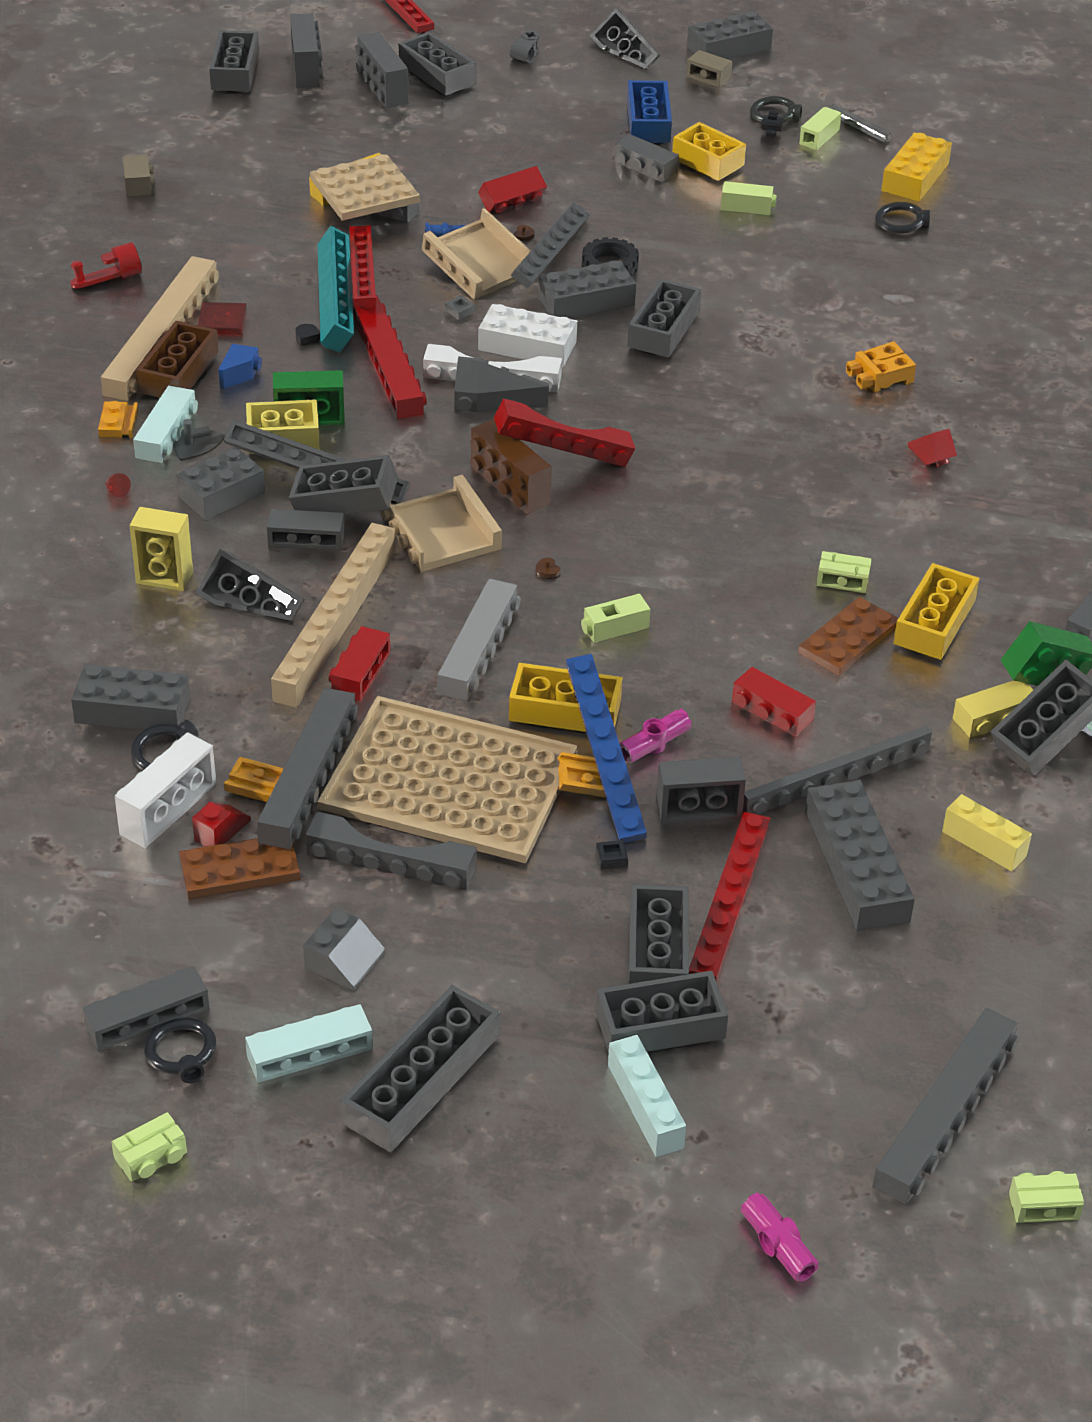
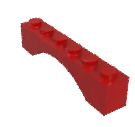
(525, 424)

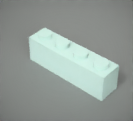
(164, 424)
(309, 1043)
(646, 1096)

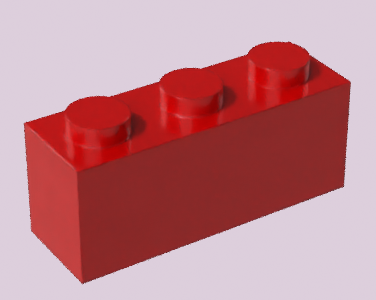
(512, 190)
(360, 662)
(773, 701)

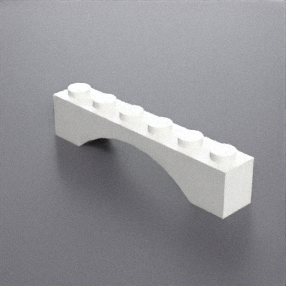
(441, 364)

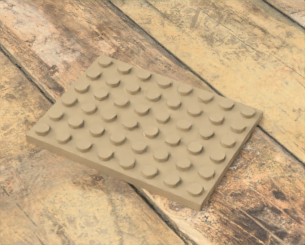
(447, 778)

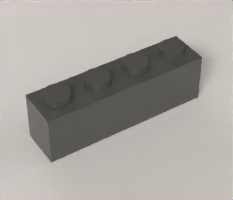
(145, 1008)

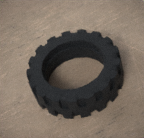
(611, 247)

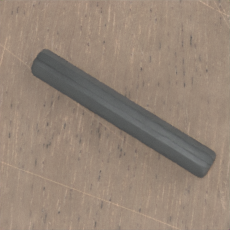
(863, 125)

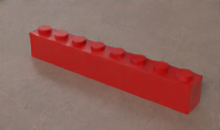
(390, 360)

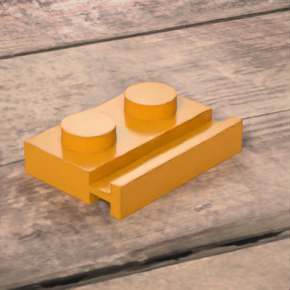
(118, 419)
(579, 775)
(252, 779)

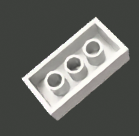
(526, 334)
(165, 790)

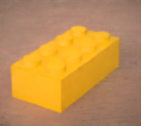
(916, 166)
(936, 611)
(548, 699)

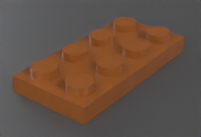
(848, 636)
(236, 867)

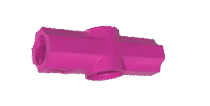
(655, 735)
(779, 1237)

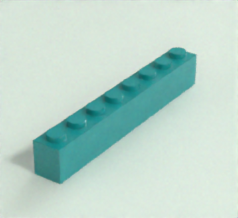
(335, 289)

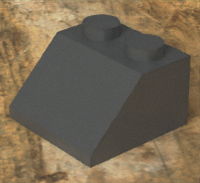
(342, 949)

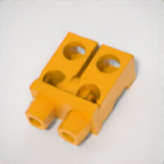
(881, 367)

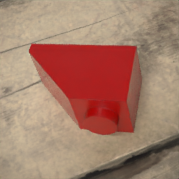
(934, 448)
(217, 823)

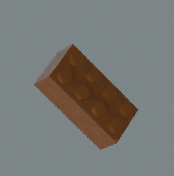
(177, 358)
(511, 467)

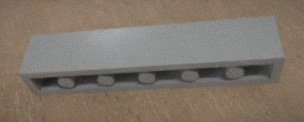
(478, 639)

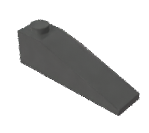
(624, 40)
(483, 387)
(243, 587)

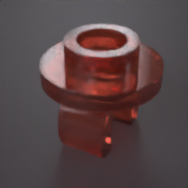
(118, 485)

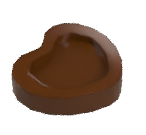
(524, 233)
(547, 568)

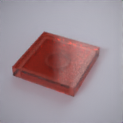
(224, 317)

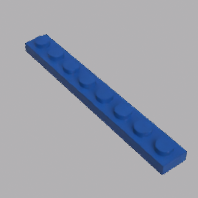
(606, 749)

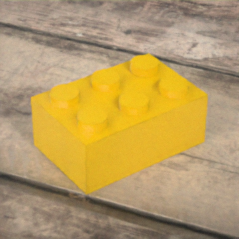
(709, 151)

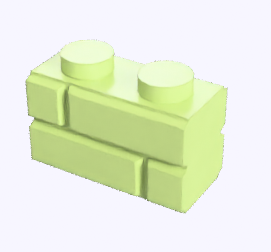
(844, 572)
(149, 1147)
(1046, 1197)

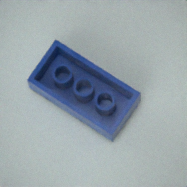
(649, 110)

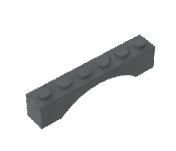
(441, 863)

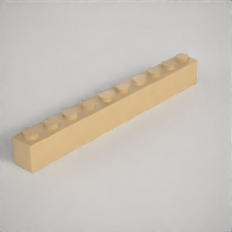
(174, 305)
(333, 616)

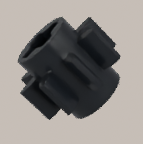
(772, 123)

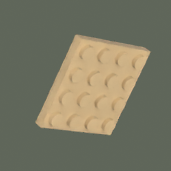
(364, 187)

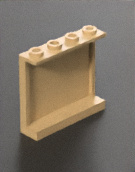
(477, 255)
(444, 526)

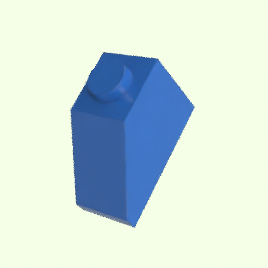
(239, 365)

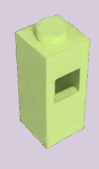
(820, 128)
(747, 198)
(616, 618)

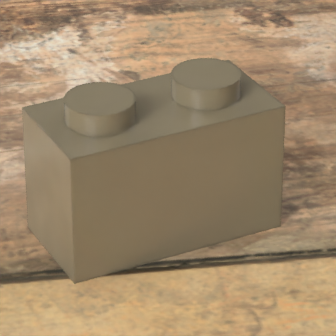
(709, 68)
(138, 175)

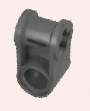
(525, 46)

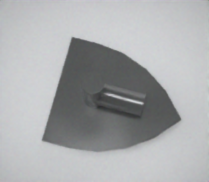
(196, 441)

